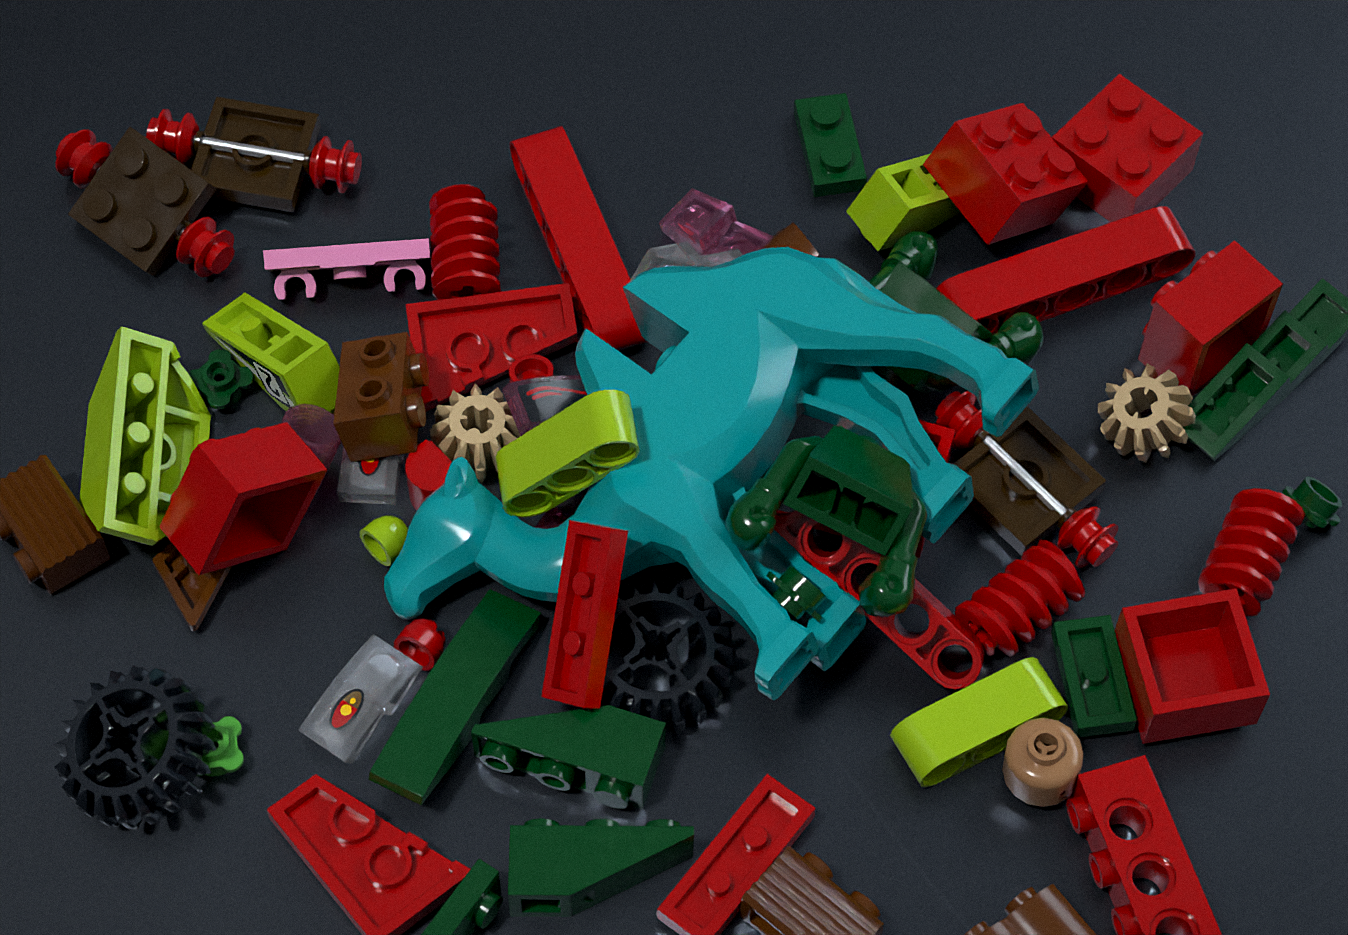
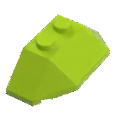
(139, 436)

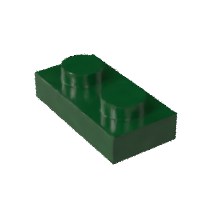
(830, 145)
(1093, 676)
(471, 903)

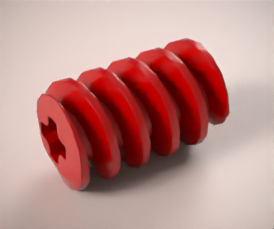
(463, 243)
(1252, 546)
(1022, 598)

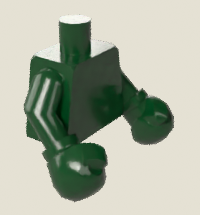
(905, 281)
(853, 490)

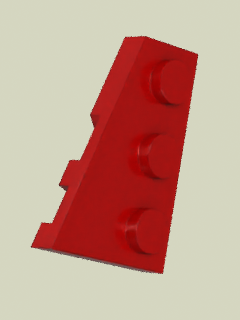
(483, 334)
(365, 863)

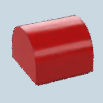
(425, 471)

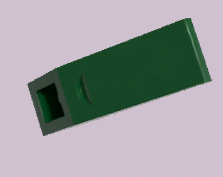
(585, 749)
(572, 867)

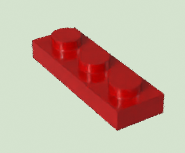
(584, 614)
(735, 859)

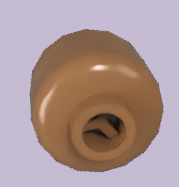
(1042, 762)

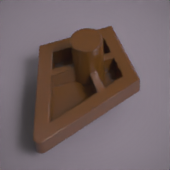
(189, 590)

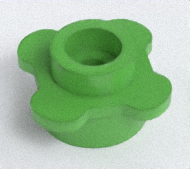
(227, 756)

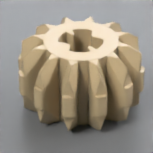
(1168, 416)
(474, 428)

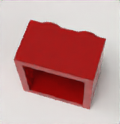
(1128, 149)
(1005, 172)
(1209, 316)
(242, 497)
(1191, 665)

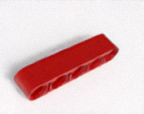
(576, 235)
(1074, 270)
(921, 646)

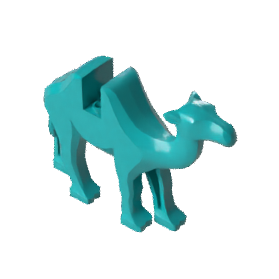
(737, 368)

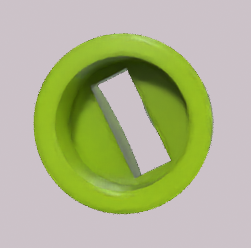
(384, 538)

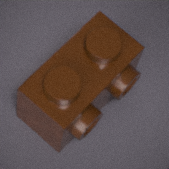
(380, 396)

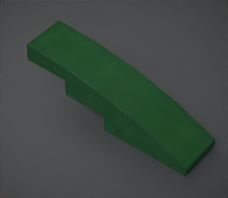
(1268, 370)
(454, 697)

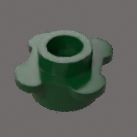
(225, 392)
(1317, 502)
(797, 593)

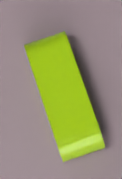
(567, 453)
(975, 721)

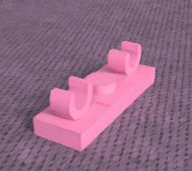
(347, 262)

